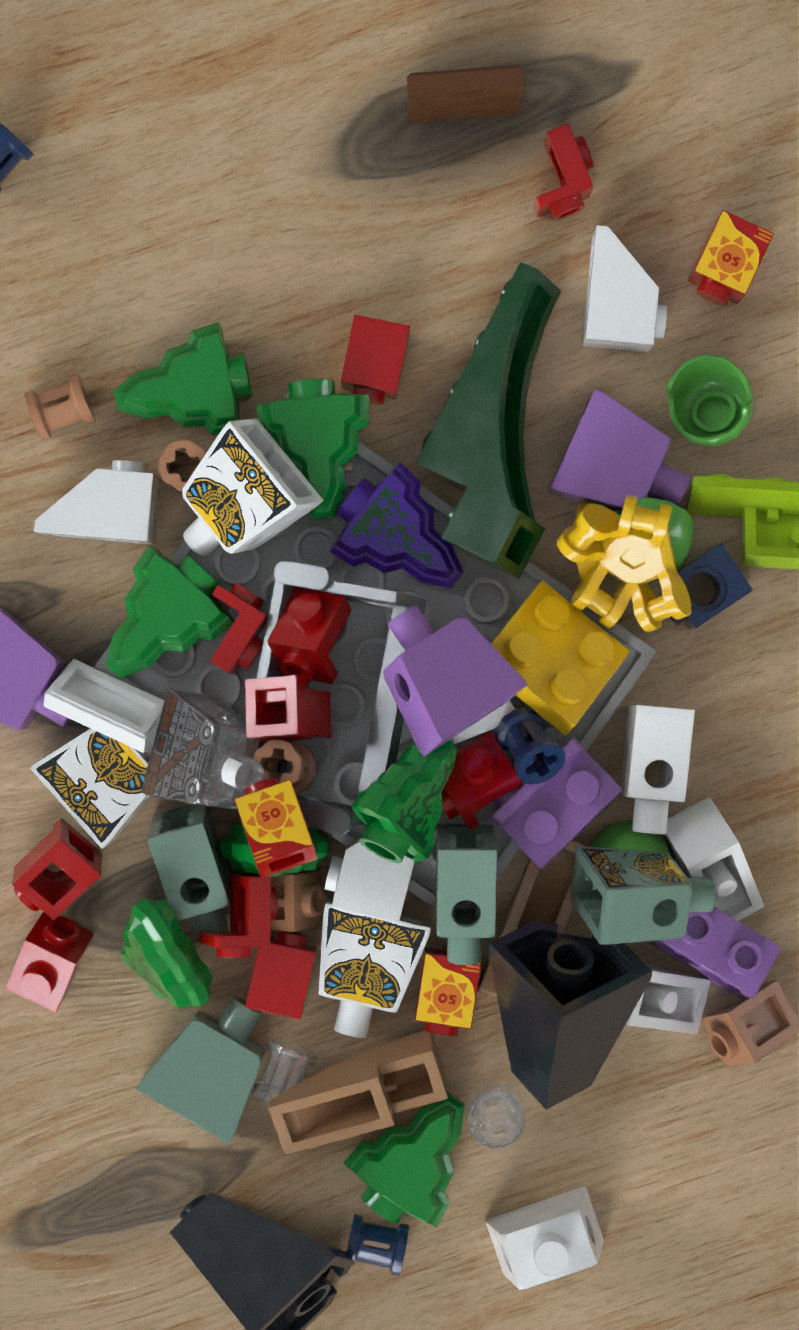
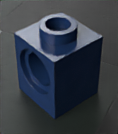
(727, 581)

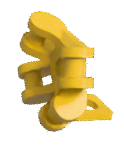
(634, 551)

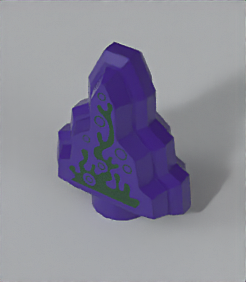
(395, 531)

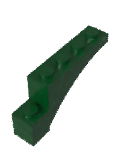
(481, 430)

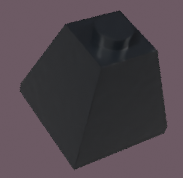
(562, 1005)
(258, 1264)

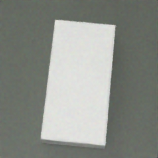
(105, 705)

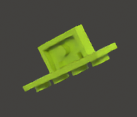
(767, 513)

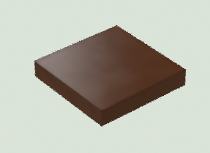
(464, 93)

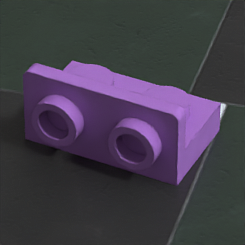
(552, 813)
(723, 952)

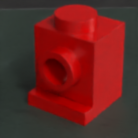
(286, 709)
(51, 890)

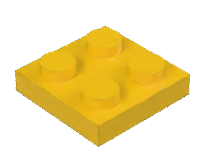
(558, 656)

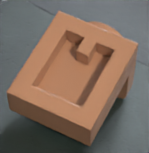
(299, 900)
(752, 1026)

